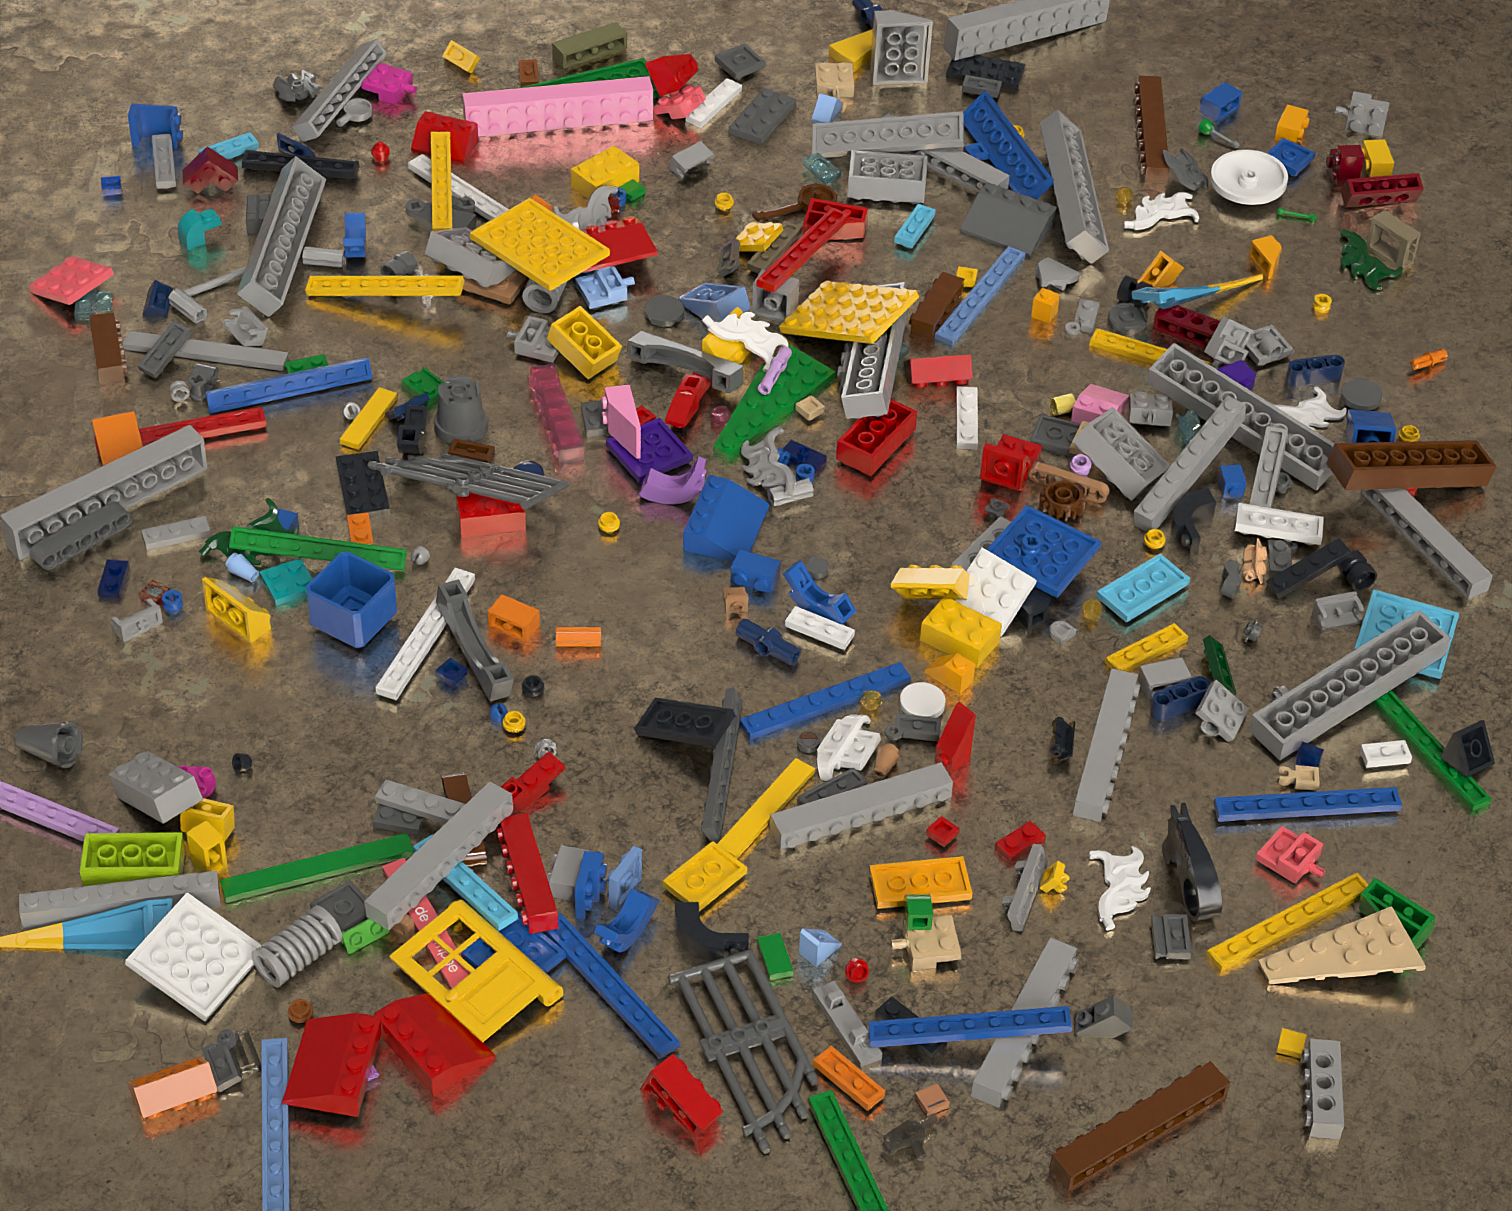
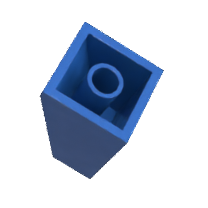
(1369, 427)

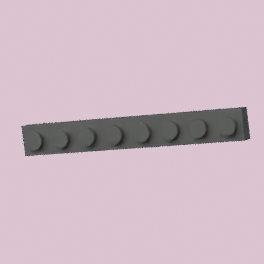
(721, 771)

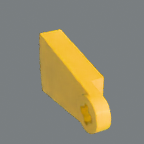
(853, 50)

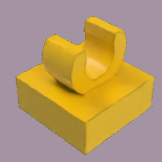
(1054, 877)

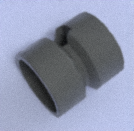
(401, 265)

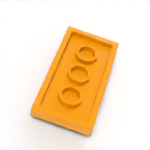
(941, 878)

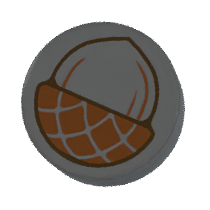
(808, 741)

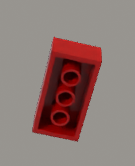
(876, 438)

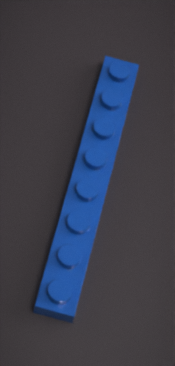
(288, 385)
(823, 701)
(1307, 804)
(613, 989)
(970, 1026)

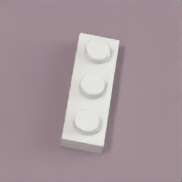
(819, 628)

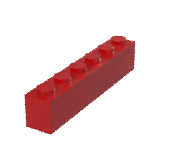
(528, 874)

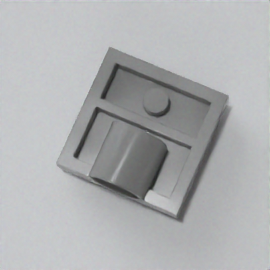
(1267, 346)
(1221, 712)

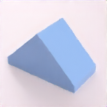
(826, 109)
(817, 945)

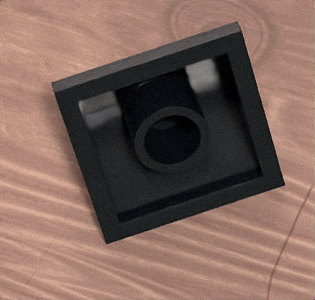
(1469, 749)

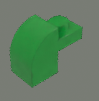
(918, 911)

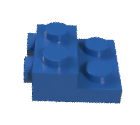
(590, 882)

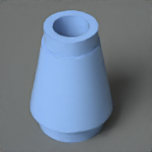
(240, 566)

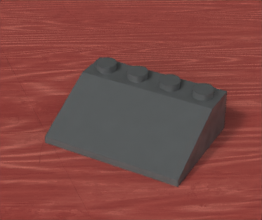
(1009, 219)

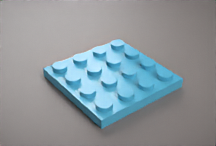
(1388, 610)

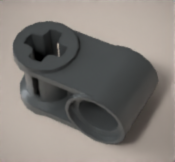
(202, 380)

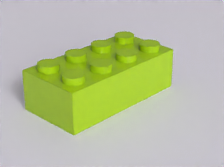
(130, 857)

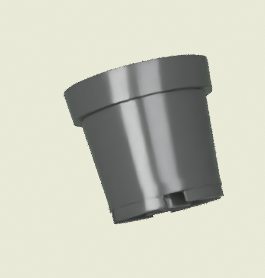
(460, 411)

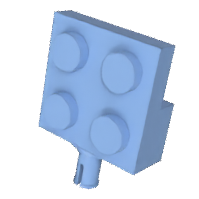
(603, 287)

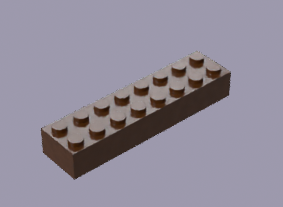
(1410, 464)

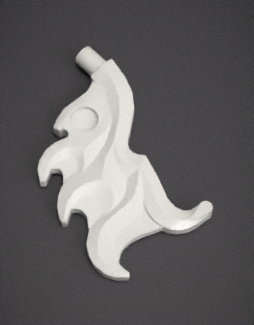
(1161, 208)
(750, 332)
(1314, 411)
(1124, 881)

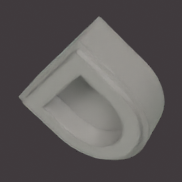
(1061, 632)

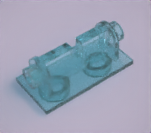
(1189, 425)

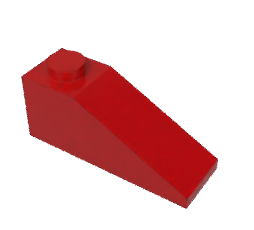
(956, 739)

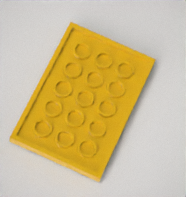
(539, 244)
(849, 312)

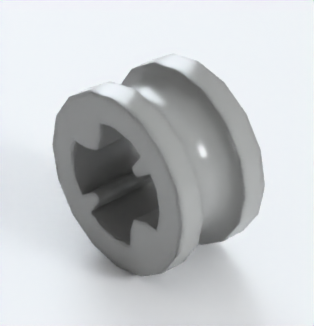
(179, 396)

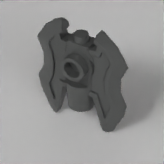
(296, 87)
(1186, 170)

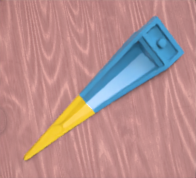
(1171, 297)
(110, 930)

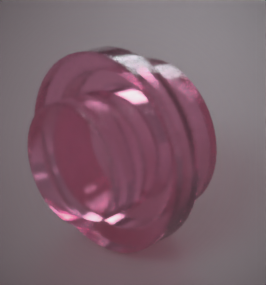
(720, 415)

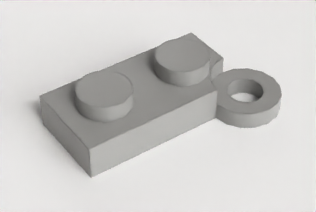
(1084, 318)

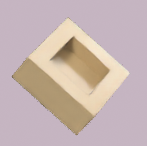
(810, 408)

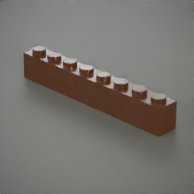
(1151, 129)
(1138, 1125)

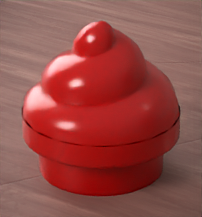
(380, 151)
(856, 970)

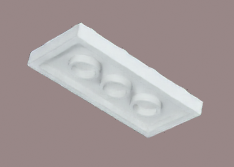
(1279, 524)

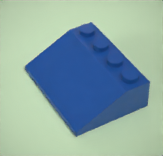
(724, 520)

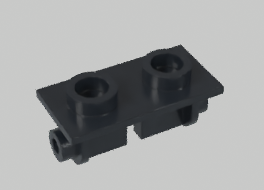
(1063, 740)

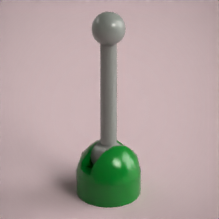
(1207, 127)

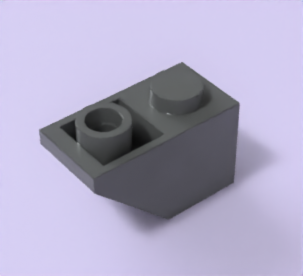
(1104, 1019)

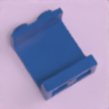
(154, 120)

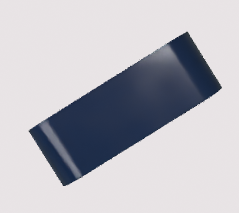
(1314, 370)
(1179, 698)

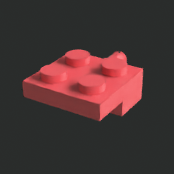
(681, 102)
(1291, 854)

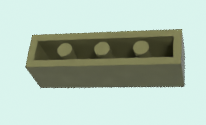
(589, 45)

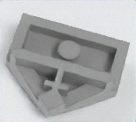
(1055, 274)

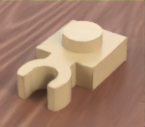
(1302, 776)

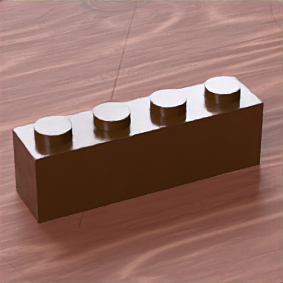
(936, 305)
(107, 349)

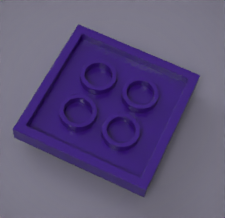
(659, 451)

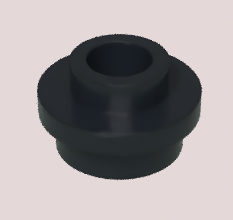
(533, 686)

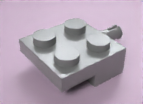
(1365, 114)
(533, 340)
(1228, 342)
(1150, 409)

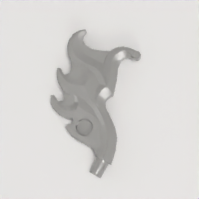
(596, 211)
(765, 464)

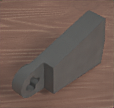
(423, 213)

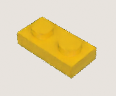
(461, 56)

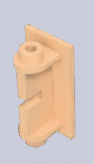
(1254, 562)

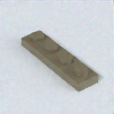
(765, 259)

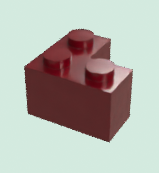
(1345, 163)
(207, 168)

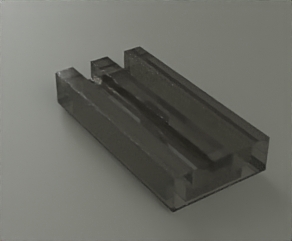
(247, 1068)

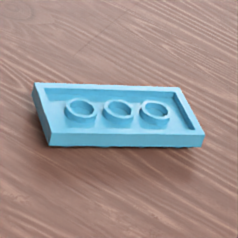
(1143, 587)

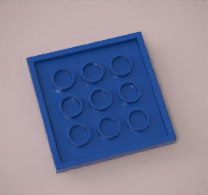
(1061, 554)

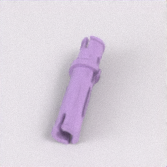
(777, 365)

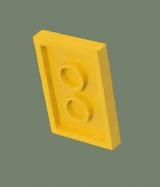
(705, 876)

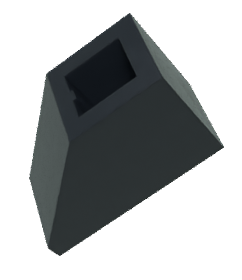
(1034, 609)

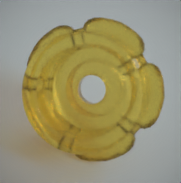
(1124, 195)
(1092, 609)
(871, 700)

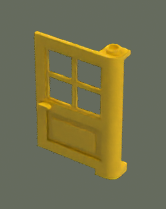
(491, 991)

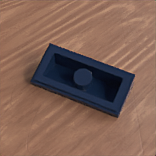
(293, 147)
(157, 299)

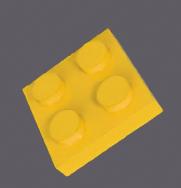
(759, 236)

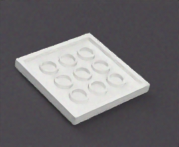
(194, 956)

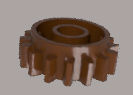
(1062, 500)

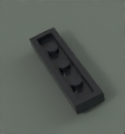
(1308, 568)

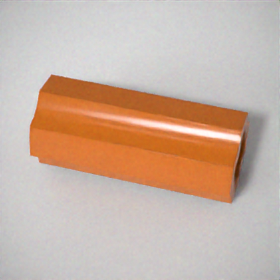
(578, 636)

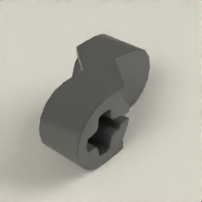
(463, 204)
(1231, 579)

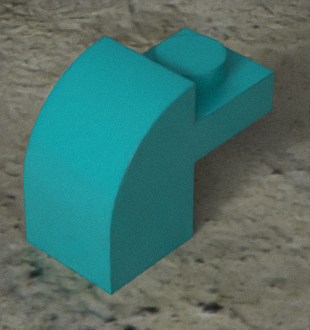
(192, 227)

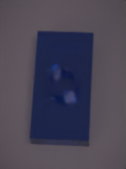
(804, 455)

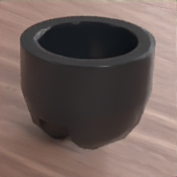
(241, 762)

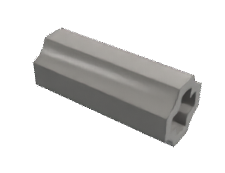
(324, 257)
(187, 306)
(802, 490)

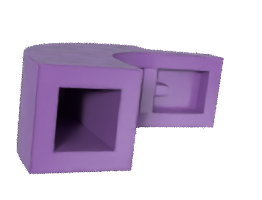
(674, 489)

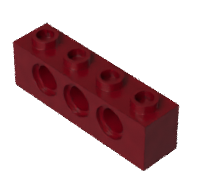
(1382, 190)
(1185, 325)

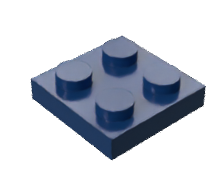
(1292, 155)

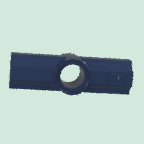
(866, 10)
(768, 641)

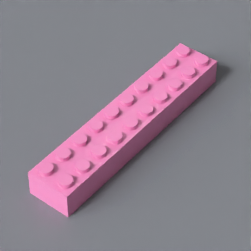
(560, 106)

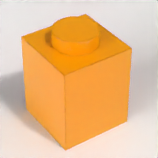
(1045, 305)

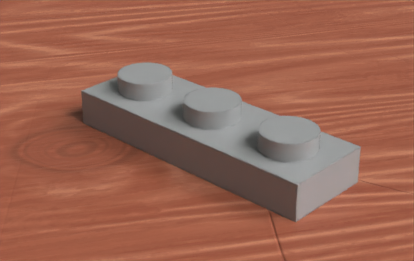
(176, 533)

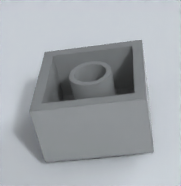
(777, 304)

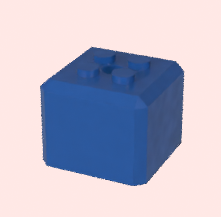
(351, 599)

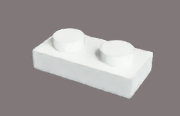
(1385, 753)

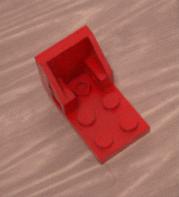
(1009, 461)

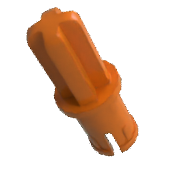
(1429, 359)

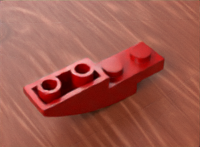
(686, 400)
(533, 782)

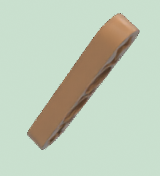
(1046, 470)

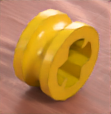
(1322, 302)

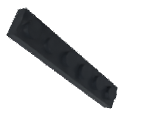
(324, 166)

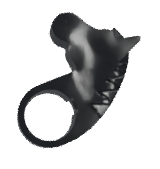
(1196, 870)

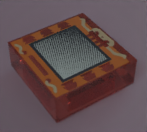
(154, 591)

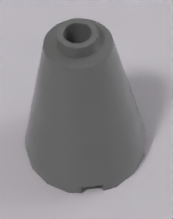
(51, 742)

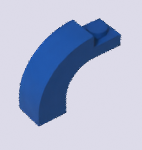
(355, 235)
(814, 599)
(630, 921)

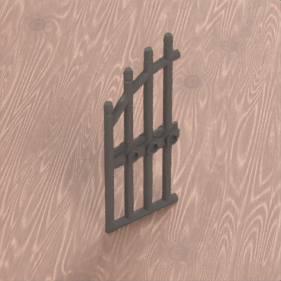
(474, 476)
(748, 1036)

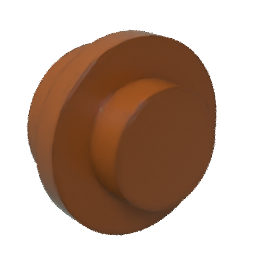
(300, 1011)

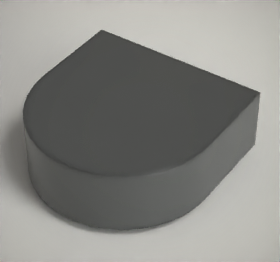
(817, 567)

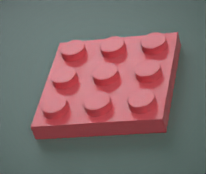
(70, 280)

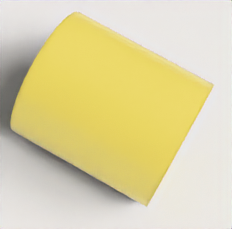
(1062, 404)

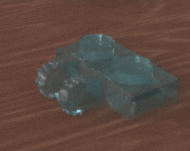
(91, 303)

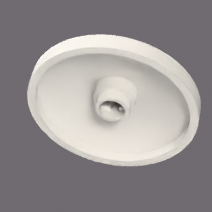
(1249, 177)

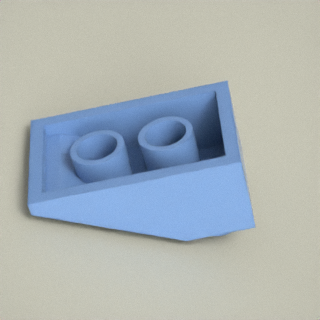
(715, 300)

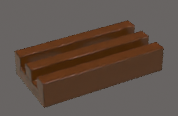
(472, 450)

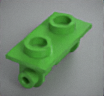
(362, 935)

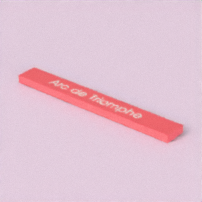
(422, 916)

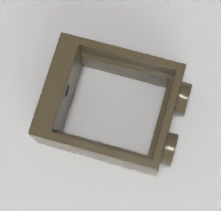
(1399, 229)

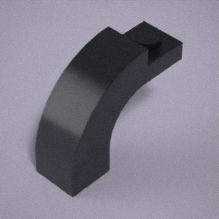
(413, 433)
(1189, 509)
(701, 940)

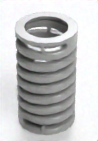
(541, 299)
(297, 946)

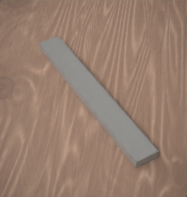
(213, 351)

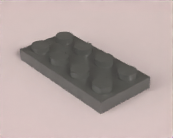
(762, 116)

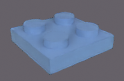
(624, 878)

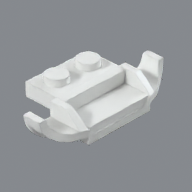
(846, 746)

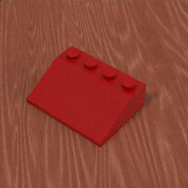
(625, 240)
(431, 1042)
(334, 1063)

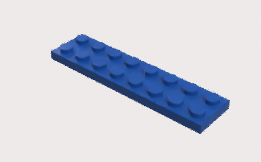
(1006, 147)

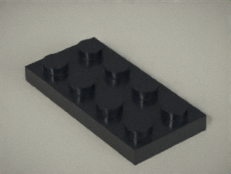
(990, 68)
(362, 487)
(685, 722)

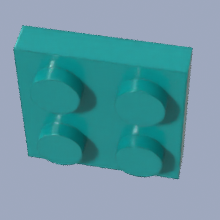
(286, 581)

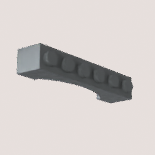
(653, 349)
(490, 672)

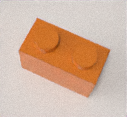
(513, 618)

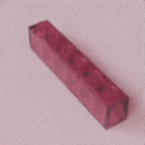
(556, 414)

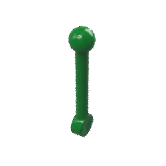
(1312, 217)

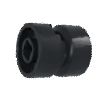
(1126, 287)
(1358, 571)

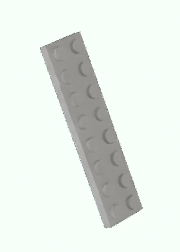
(889, 134)

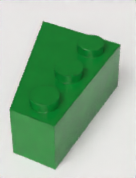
(1414, 918)

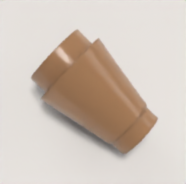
(885, 760)

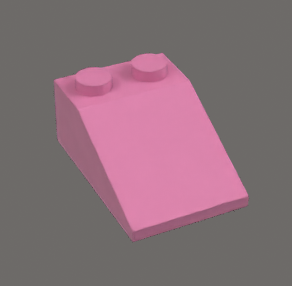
(1095, 402)
(622, 418)

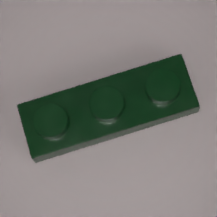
(1218, 663)

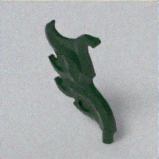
(1361, 263)
(268, 522)

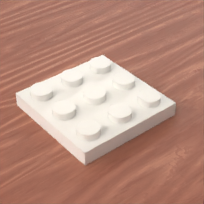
(996, 588)

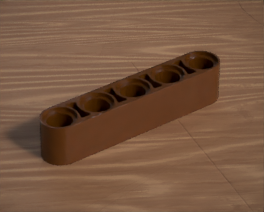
(457, 789)

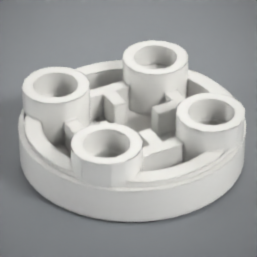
(922, 700)

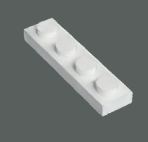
(714, 102)
(966, 418)

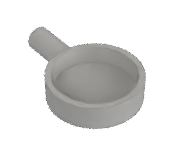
(355, 110)

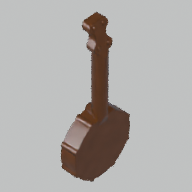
(807, 192)

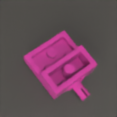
(389, 83)

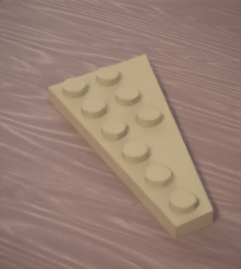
(1352, 950)

